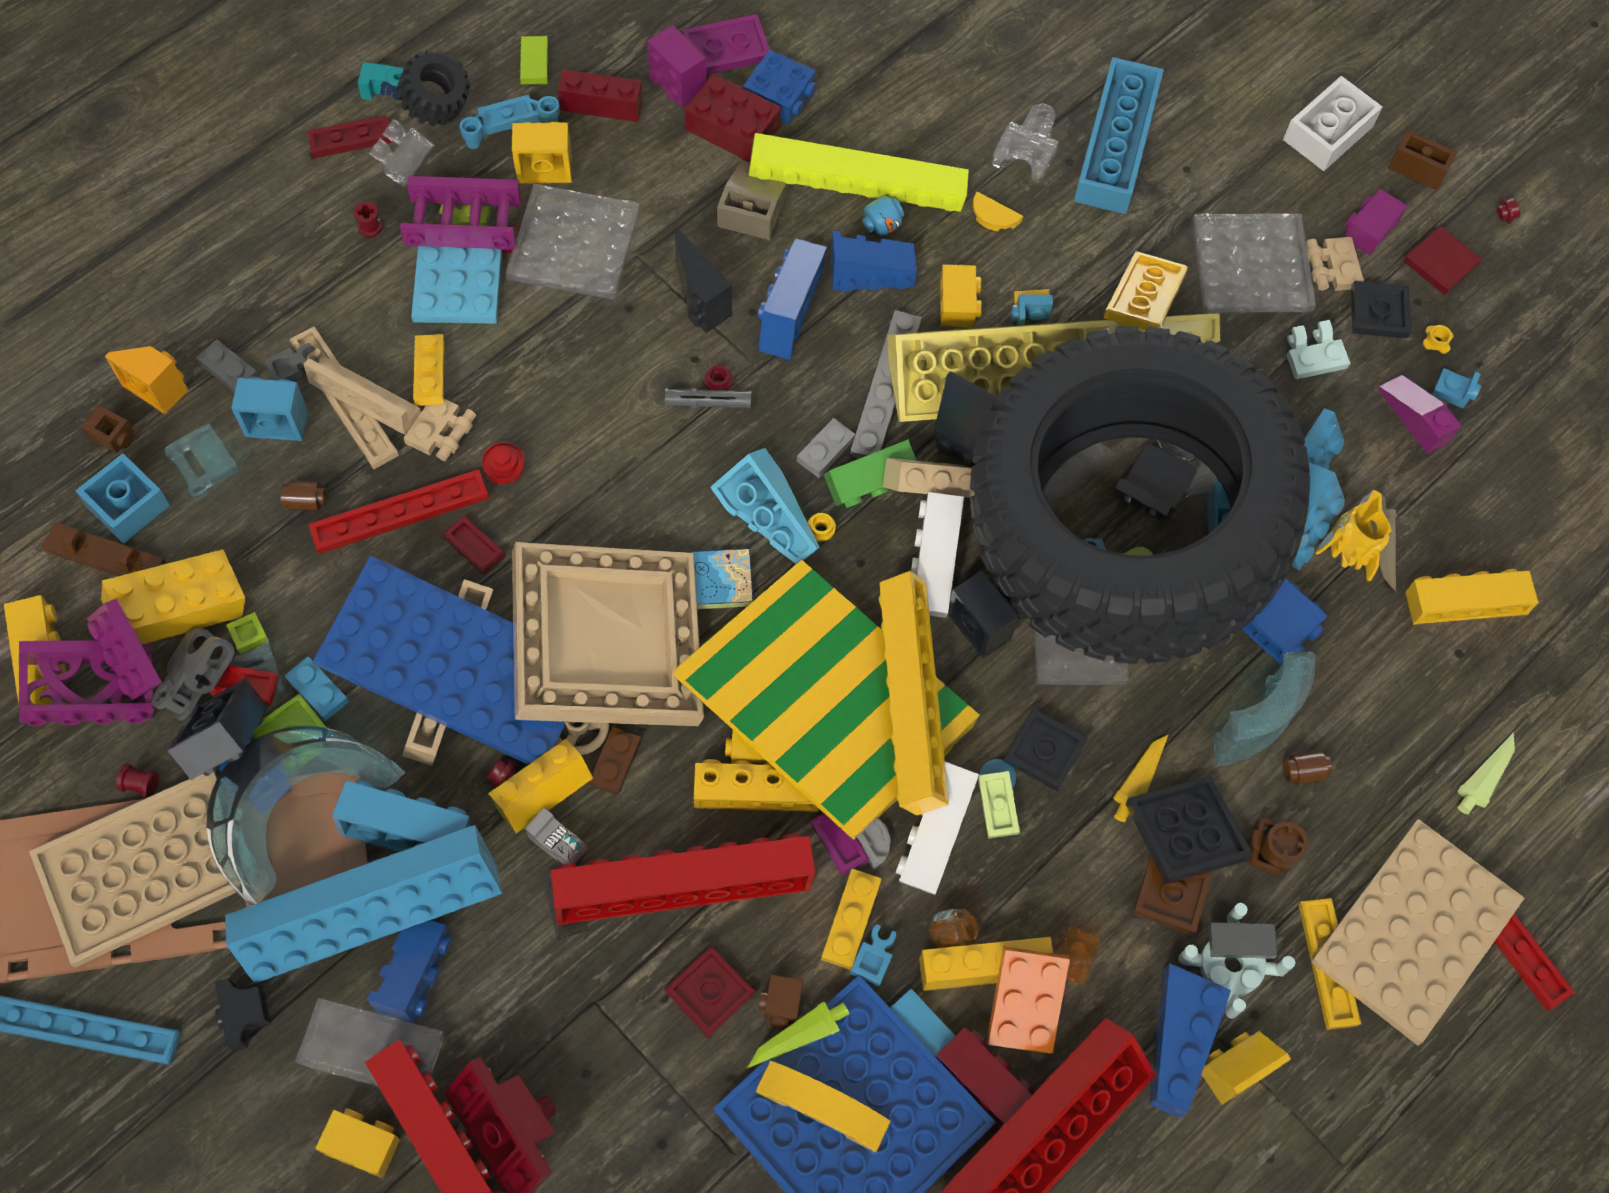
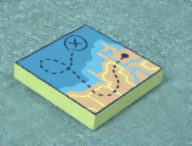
(723, 578)

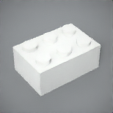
(1332, 123)

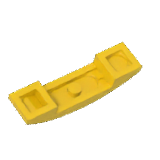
(823, 1105)

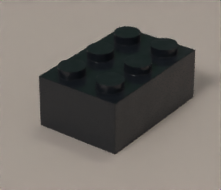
(218, 730)

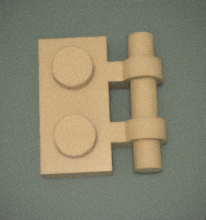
(1341, 262)
(432, 425)

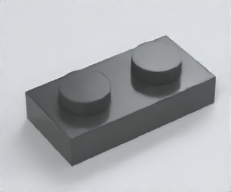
(225, 364)

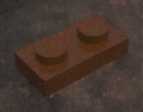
(615, 761)

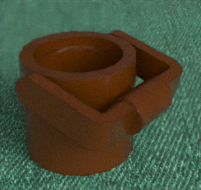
(1279, 848)

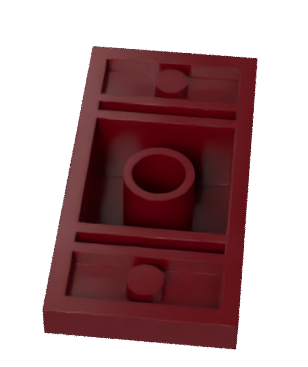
(504, 1125)

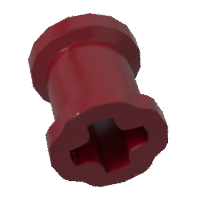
(367, 217)
(137, 780)

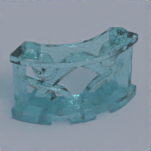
(1261, 725)

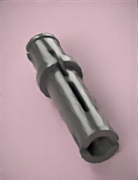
(673, 398)

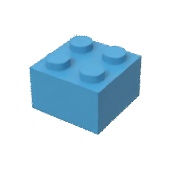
(270, 408)
(123, 498)

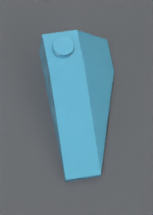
(763, 499)

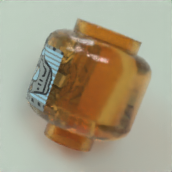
(954, 928)

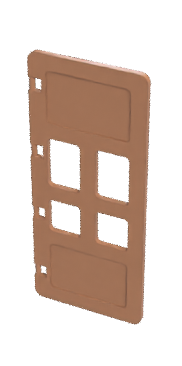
(299, 844)

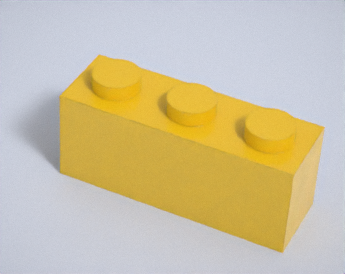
(541, 785)

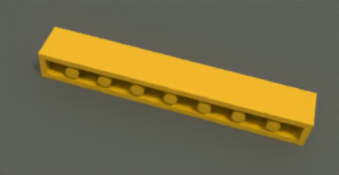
(913, 694)

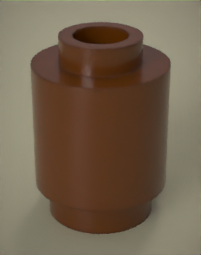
(303, 495)
(1307, 767)

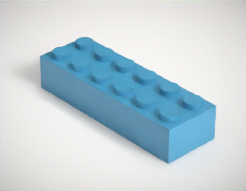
(1119, 135)

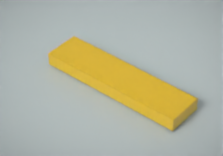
(1337, 1003)

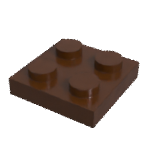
(1172, 904)

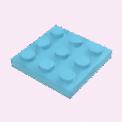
(456, 285)

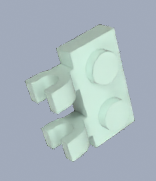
(1318, 358)

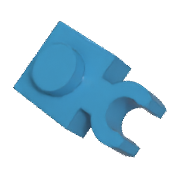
(872, 959)

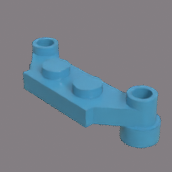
(502, 115)

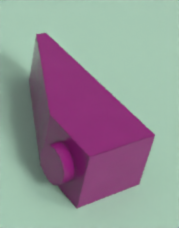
(1421, 413)

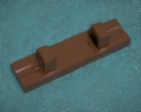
(97, 551)

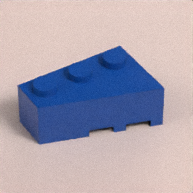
(871, 264)
(411, 971)

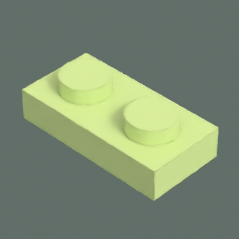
(998, 804)

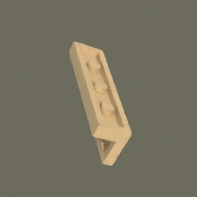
(362, 394)

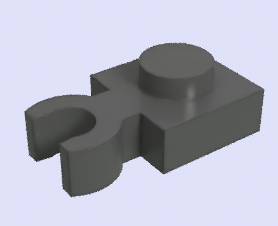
(289, 363)

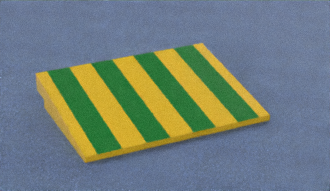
(811, 695)

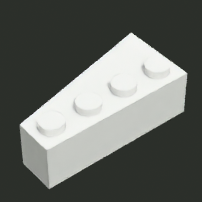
(938, 548)
(937, 834)

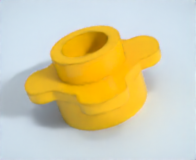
(1441, 333)

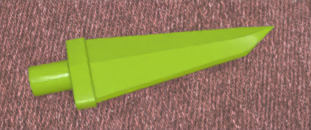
(809, 1028)

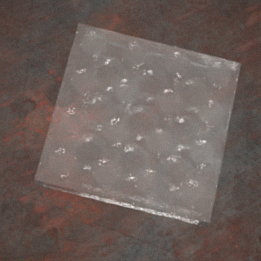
(573, 241)
(1253, 263)

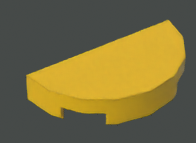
(993, 214)

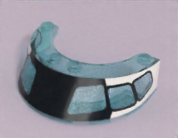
(259, 778)

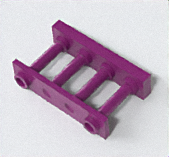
(463, 192)

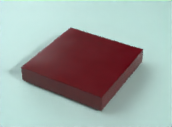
(1442, 260)
(709, 991)

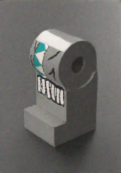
(555, 838)

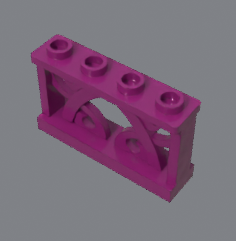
(47, 657)

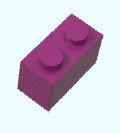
(1375, 221)

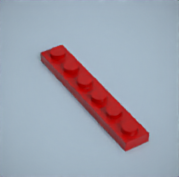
(398, 511)

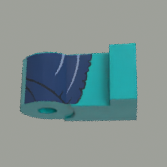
(378, 80)

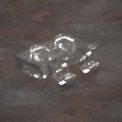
(407, 156)

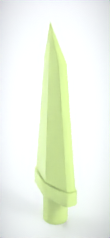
(1483, 782)

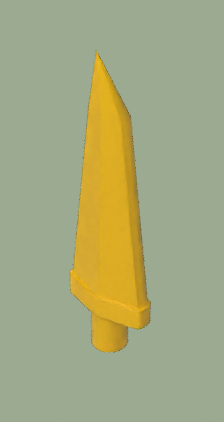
(1140, 777)

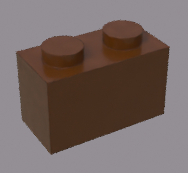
(1422, 160)

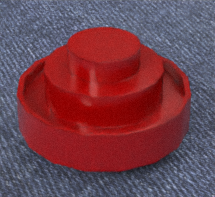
(503, 463)

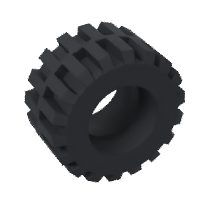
(442, 71)

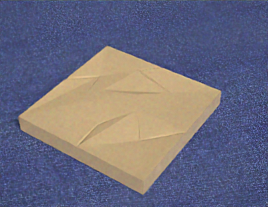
(603, 634)

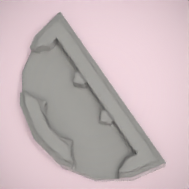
(875, 842)

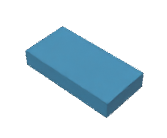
(922, 1022)

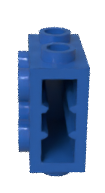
(783, 84)
(1286, 622)

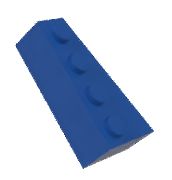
(1186, 1030)

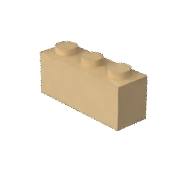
(927, 477)

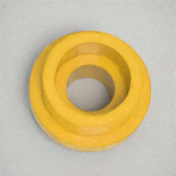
(825, 520)

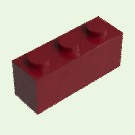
(600, 95)
(984, 1076)

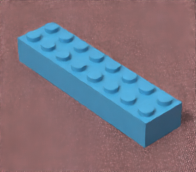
(362, 904)

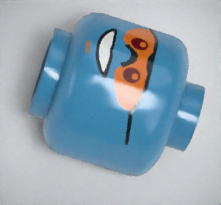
(883, 216)

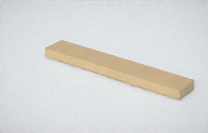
(362, 427)

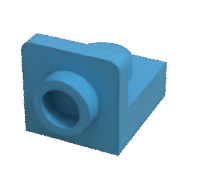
(1031, 307)
(1456, 388)

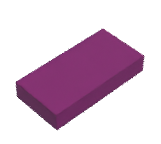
(842, 849)

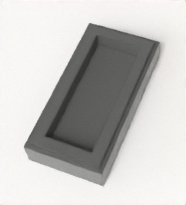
(1242, 940)

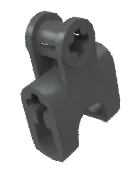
(192, 673)

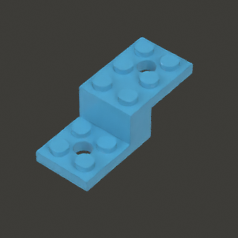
(1325, 492)

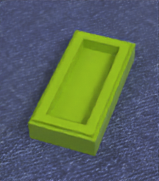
(534, 60)

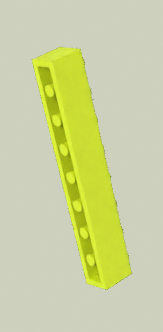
(858, 172)

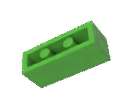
(864, 475)

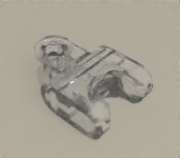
(1029, 142)

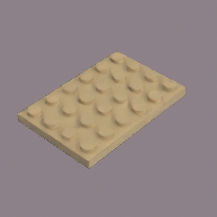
(131, 871)
(1417, 931)

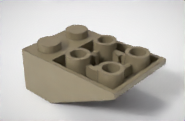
(750, 203)

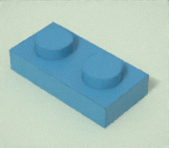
(316, 689)

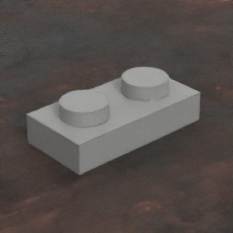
(825, 447)

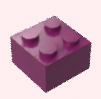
(676, 65)

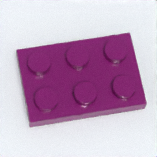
(729, 43)
(123, 650)

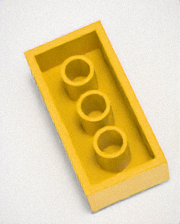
(177, 596)

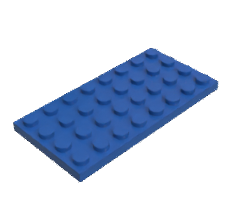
(433, 659)

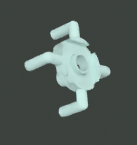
(1240, 982)

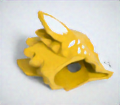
(1354, 535)

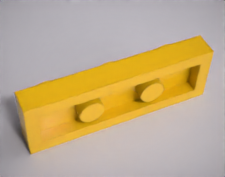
(429, 369)
(851, 919)

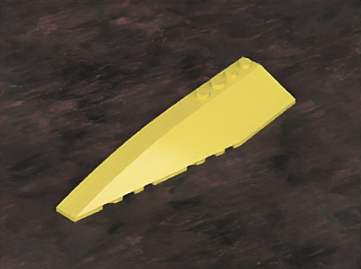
(993, 356)

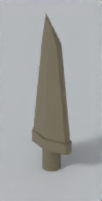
(1388, 554)

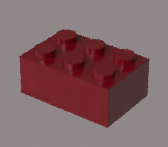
(731, 116)

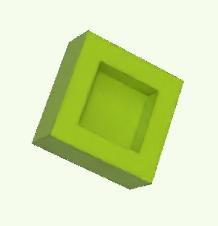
(247, 633)

